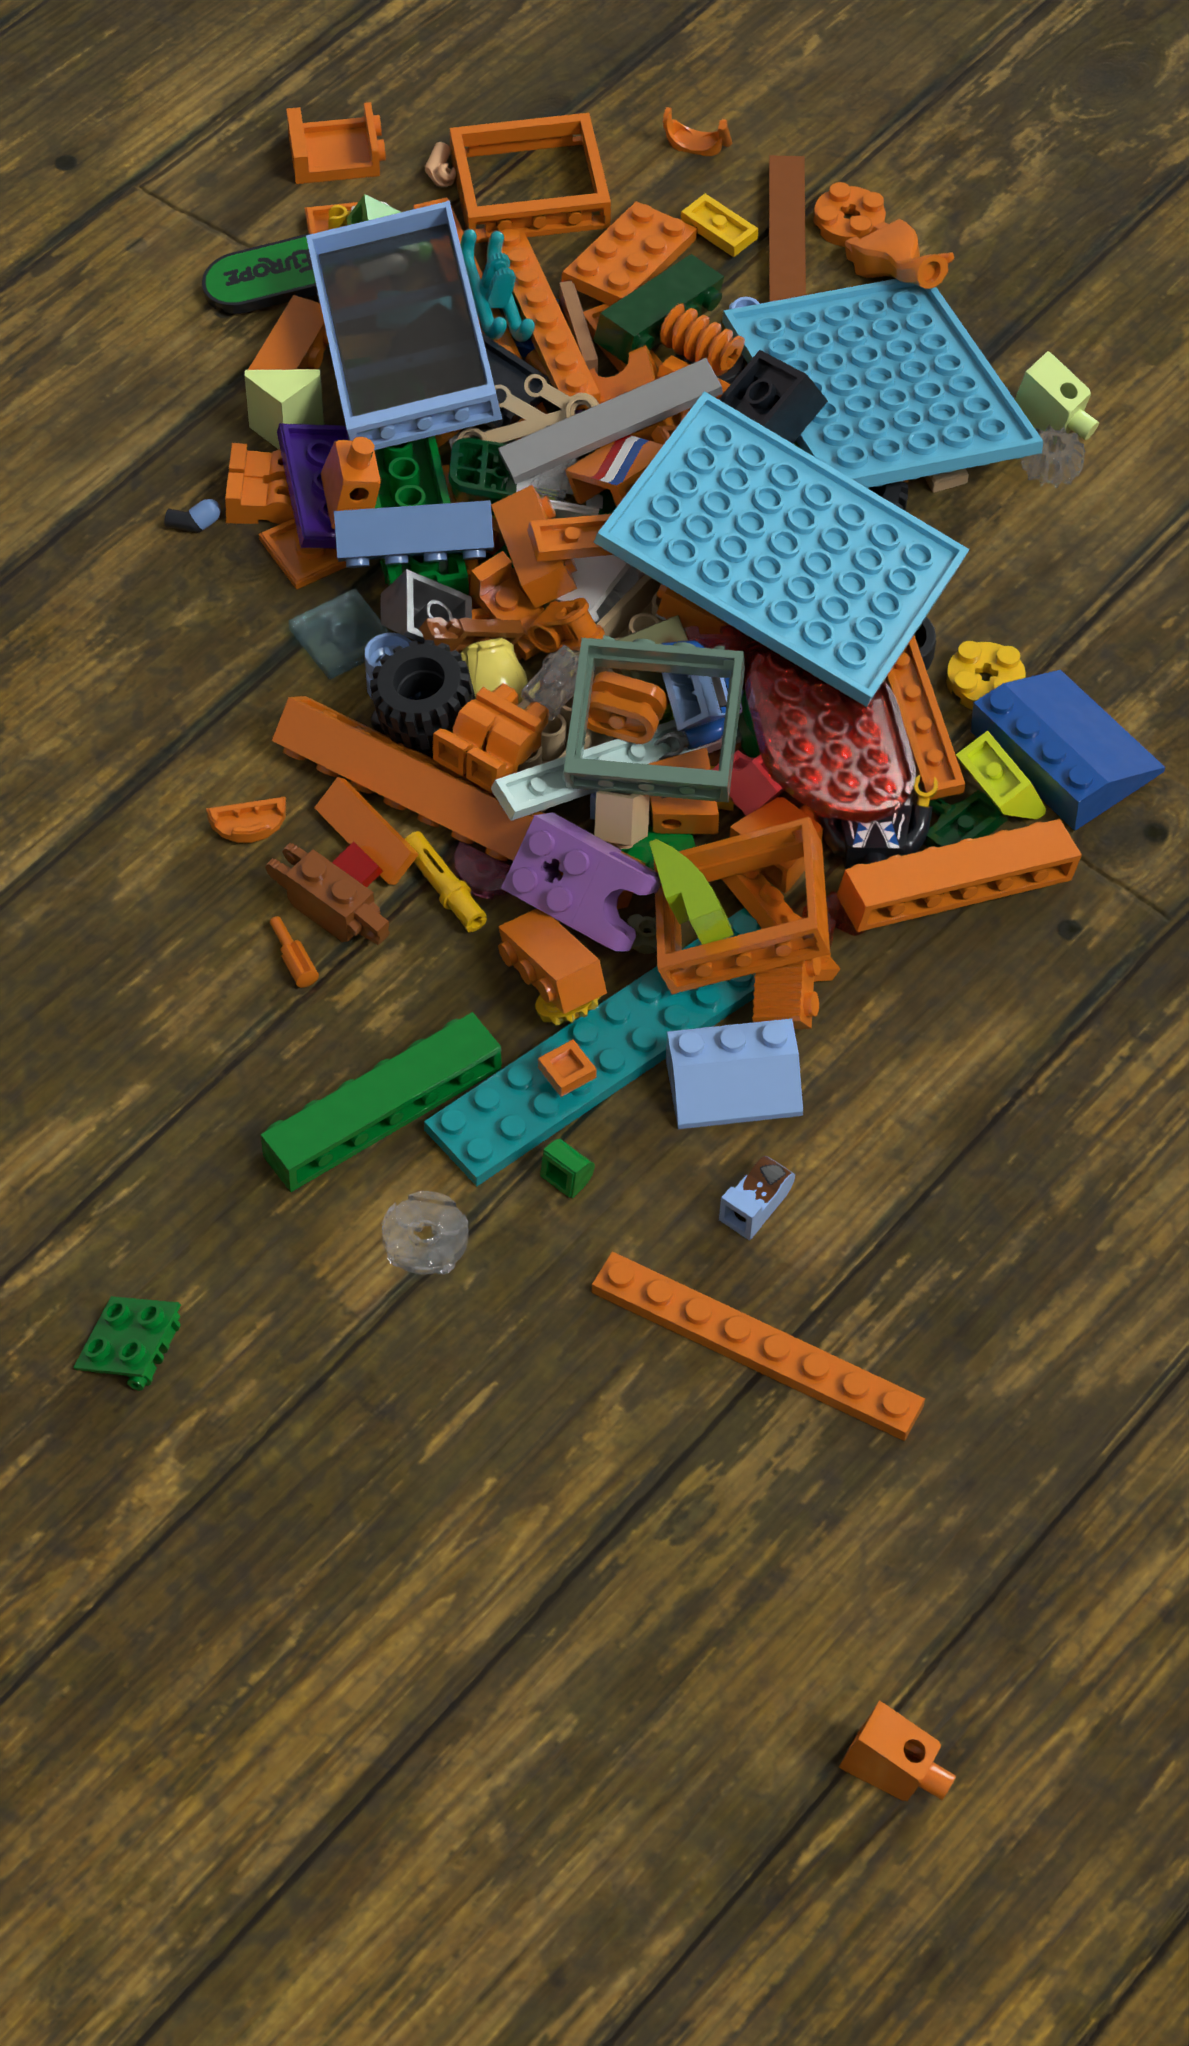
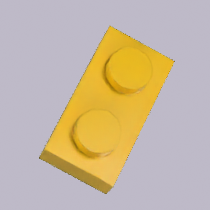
(720, 225)

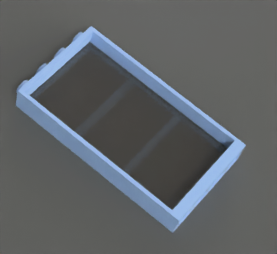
(403, 327)

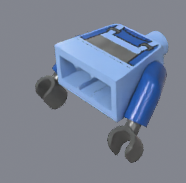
(697, 709)

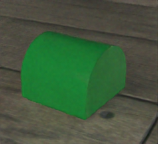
(565, 1168)

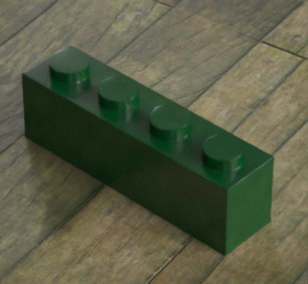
(640, 315)

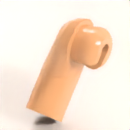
(437, 167)

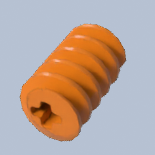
(699, 340)

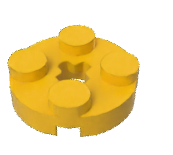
(977, 658)

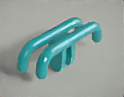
(494, 289)

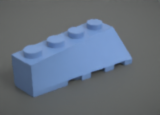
(413, 532)

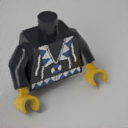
(880, 839)

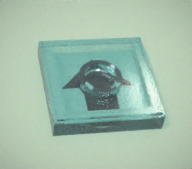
(338, 632)

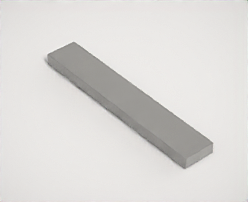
(609, 421)

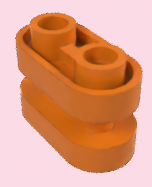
(625, 707)

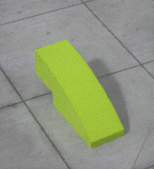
(690, 894)

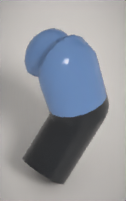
(195, 519)

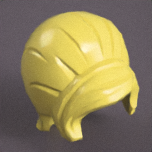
(492, 664)

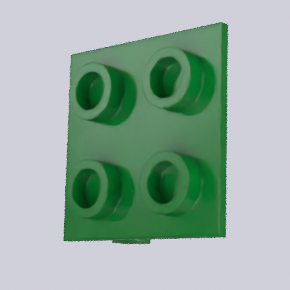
(131, 1339)

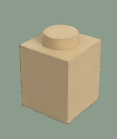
(621, 818)

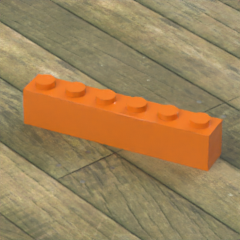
(958, 874)

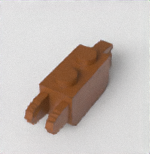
(329, 895)

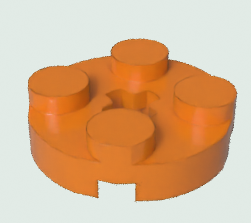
(844, 200)

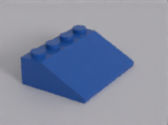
(1065, 745)

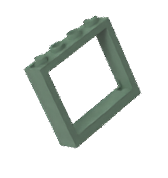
(647, 778)

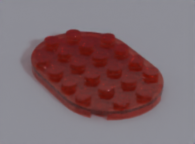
(828, 746)

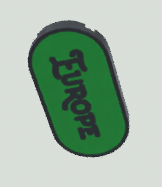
(260, 276)

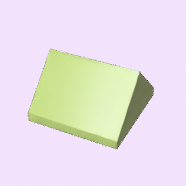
(283, 398)

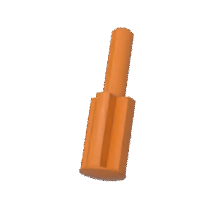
(294, 956)

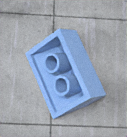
(734, 1073)

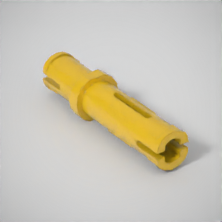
(453, 892)

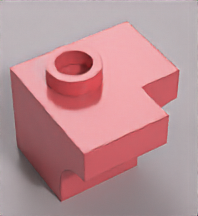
(751, 783)

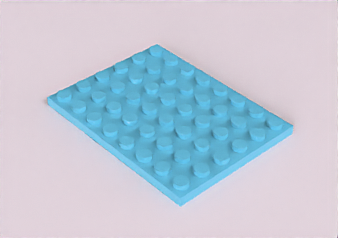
(898, 380)
(782, 547)

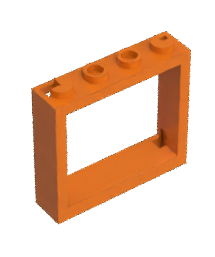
(534, 216)
(757, 949)

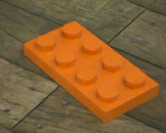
(629, 253)

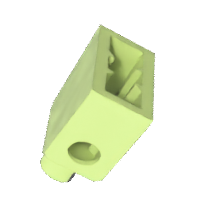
(1055, 398)

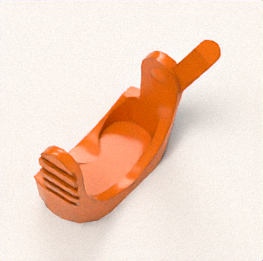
(695, 141)

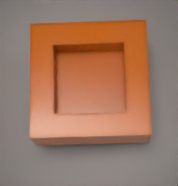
(567, 1068)

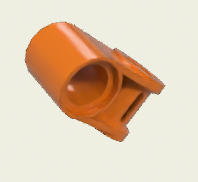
(563, 625)

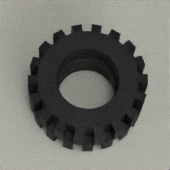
(412, 671)

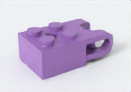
(590, 882)

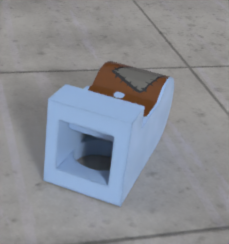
(756, 1197)

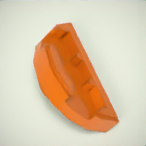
(248, 820)

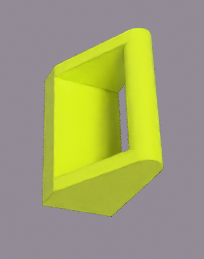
(1001, 778)

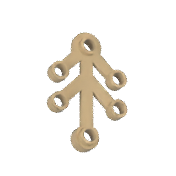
(534, 418)

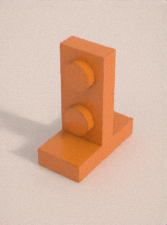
(503, 599)

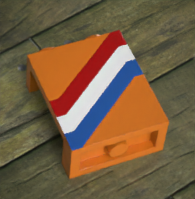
(611, 467)

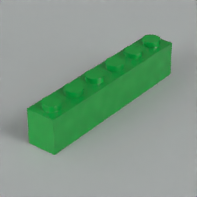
(381, 1101)

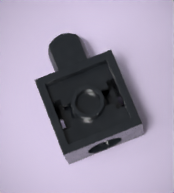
(775, 396)

